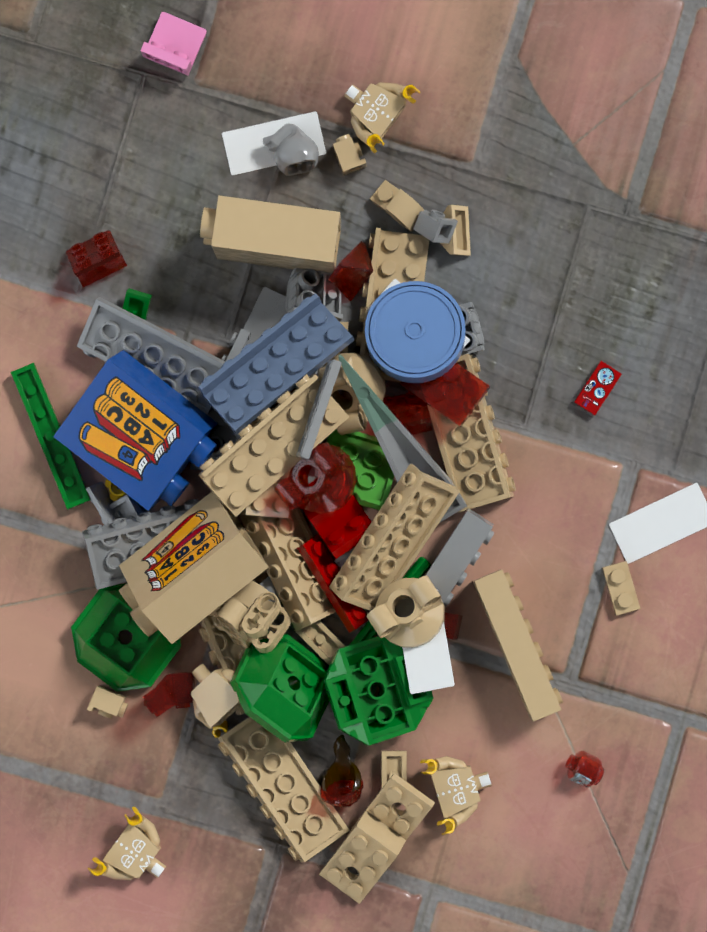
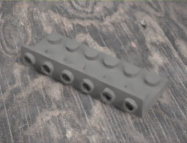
(164, 354)
(117, 541)

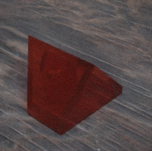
(352, 271)

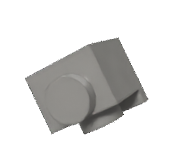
(435, 226)

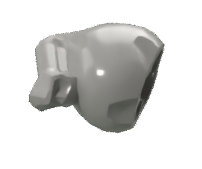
(293, 150)

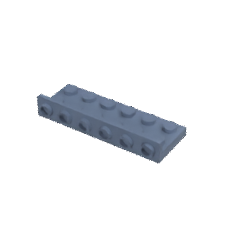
(275, 363)

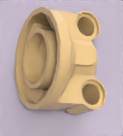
(374, 379)
(421, 624)

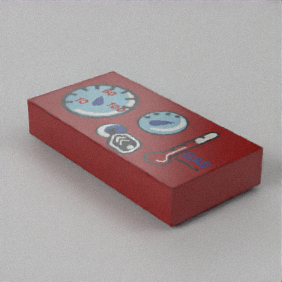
(597, 388)

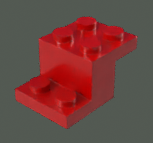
(341, 528)

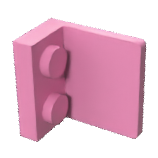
(174, 43)

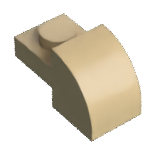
(397, 204)

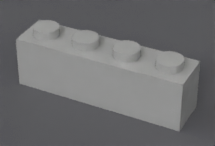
(458, 553)

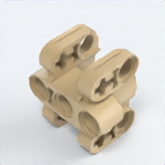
(249, 617)

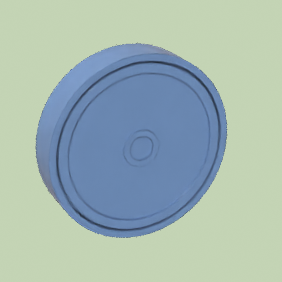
(415, 332)

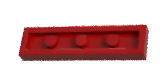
(325, 571)

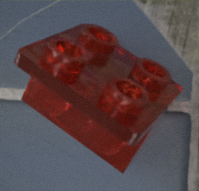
(95, 258)
(410, 412)

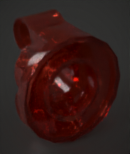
(334, 482)

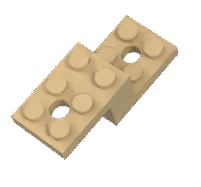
(376, 838)

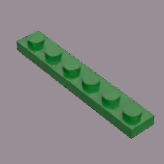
(45, 426)

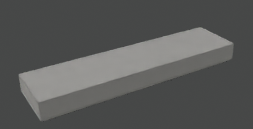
(318, 409)

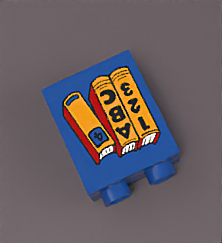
(138, 431)

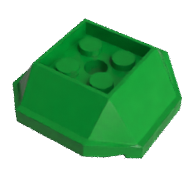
(103, 653)
(282, 689)
(356, 709)

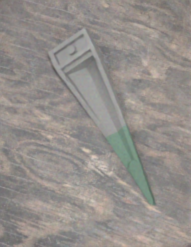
(395, 440)

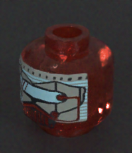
(584, 769)

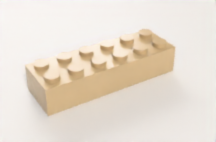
(517, 646)

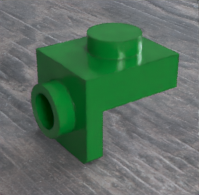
(137, 303)

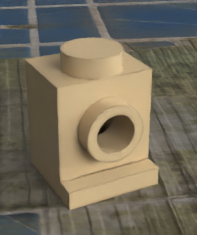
(348, 154)
(108, 702)

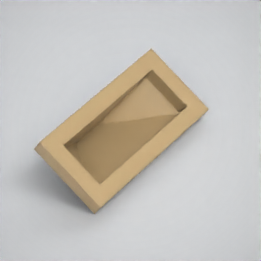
(460, 239)

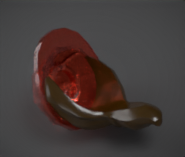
(342, 780)

